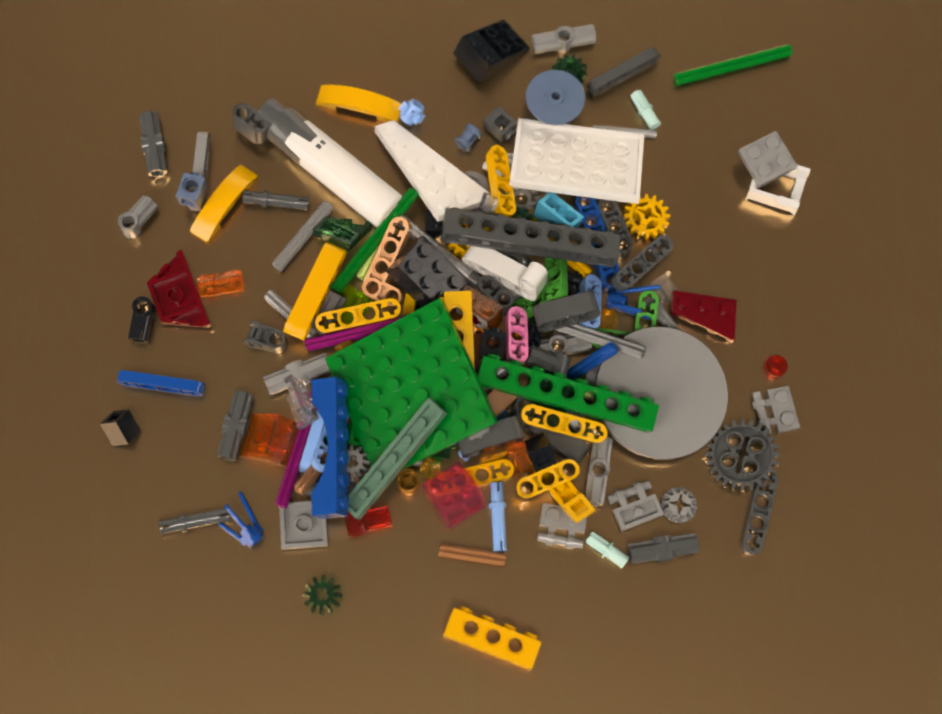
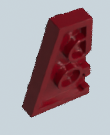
(707, 311)

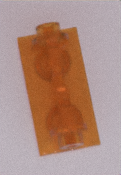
(212, 285)

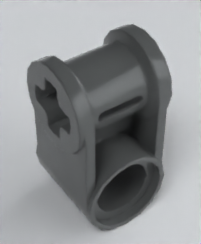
(262, 336)

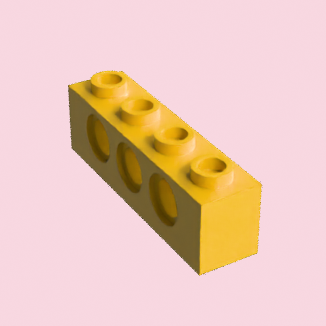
(463, 301)
(523, 658)

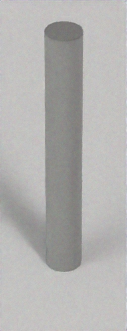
(647, 133)

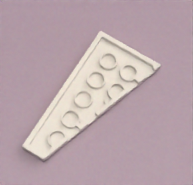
(430, 174)

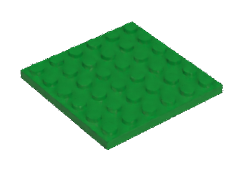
(403, 367)

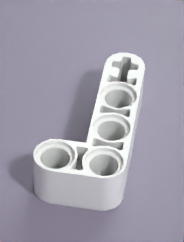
(512, 275)

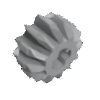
(361, 463)

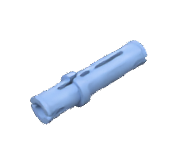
(498, 516)

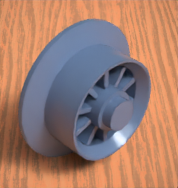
(555, 97)

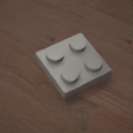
(767, 159)
(300, 528)

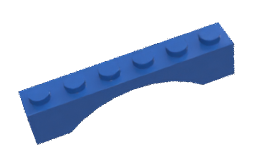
(330, 493)

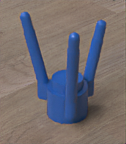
(619, 302)
(250, 534)

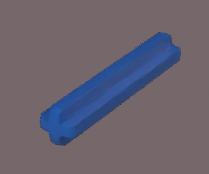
(592, 361)

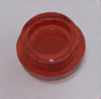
(776, 365)

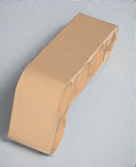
(383, 255)

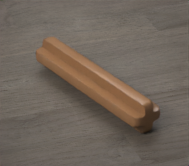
(308, 477)
(472, 554)

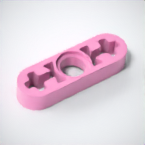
(522, 329)

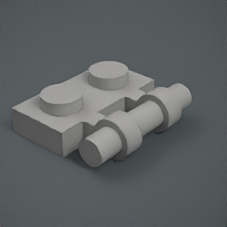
(781, 408)
(637, 512)
(555, 518)

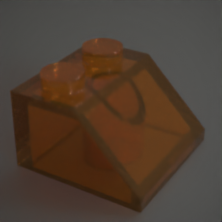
(269, 439)

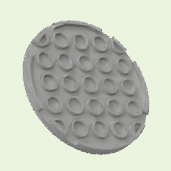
(680, 379)

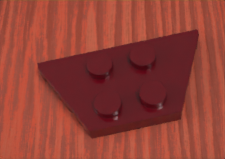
(177, 295)

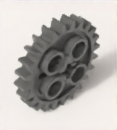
(762, 460)

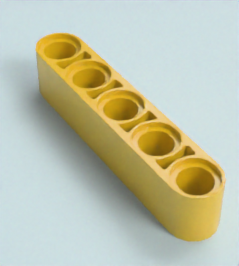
(315, 291)

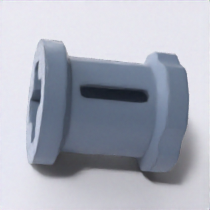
(468, 137)

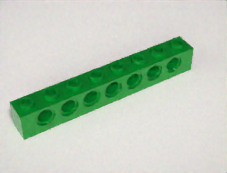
(646, 409)

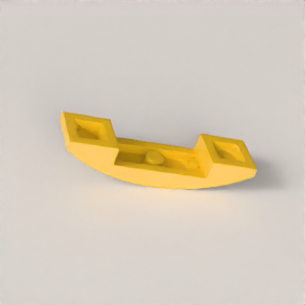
(358, 100)
(221, 202)
(568, 498)

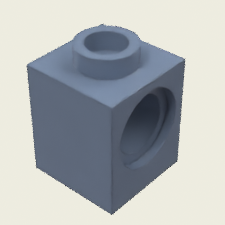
(195, 198)

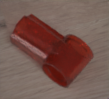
(372, 520)

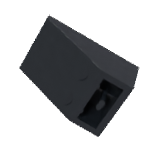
(490, 50)

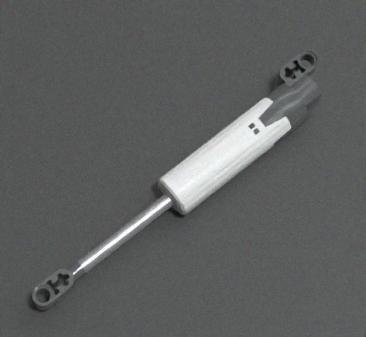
(344, 176)

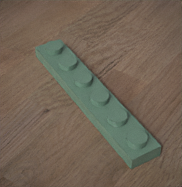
(395, 457)

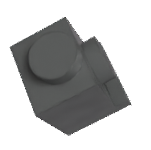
(497, 119)

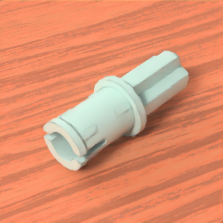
(645, 109)
(607, 549)

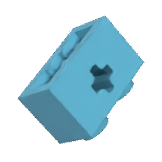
(557, 211)

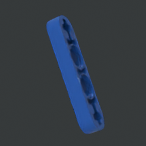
(160, 383)

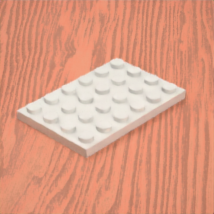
(577, 161)

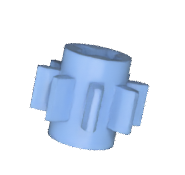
(411, 112)

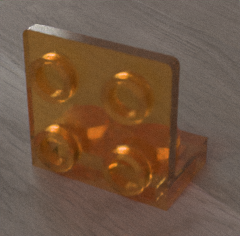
(511, 450)

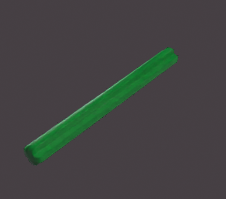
(733, 64)
(372, 243)

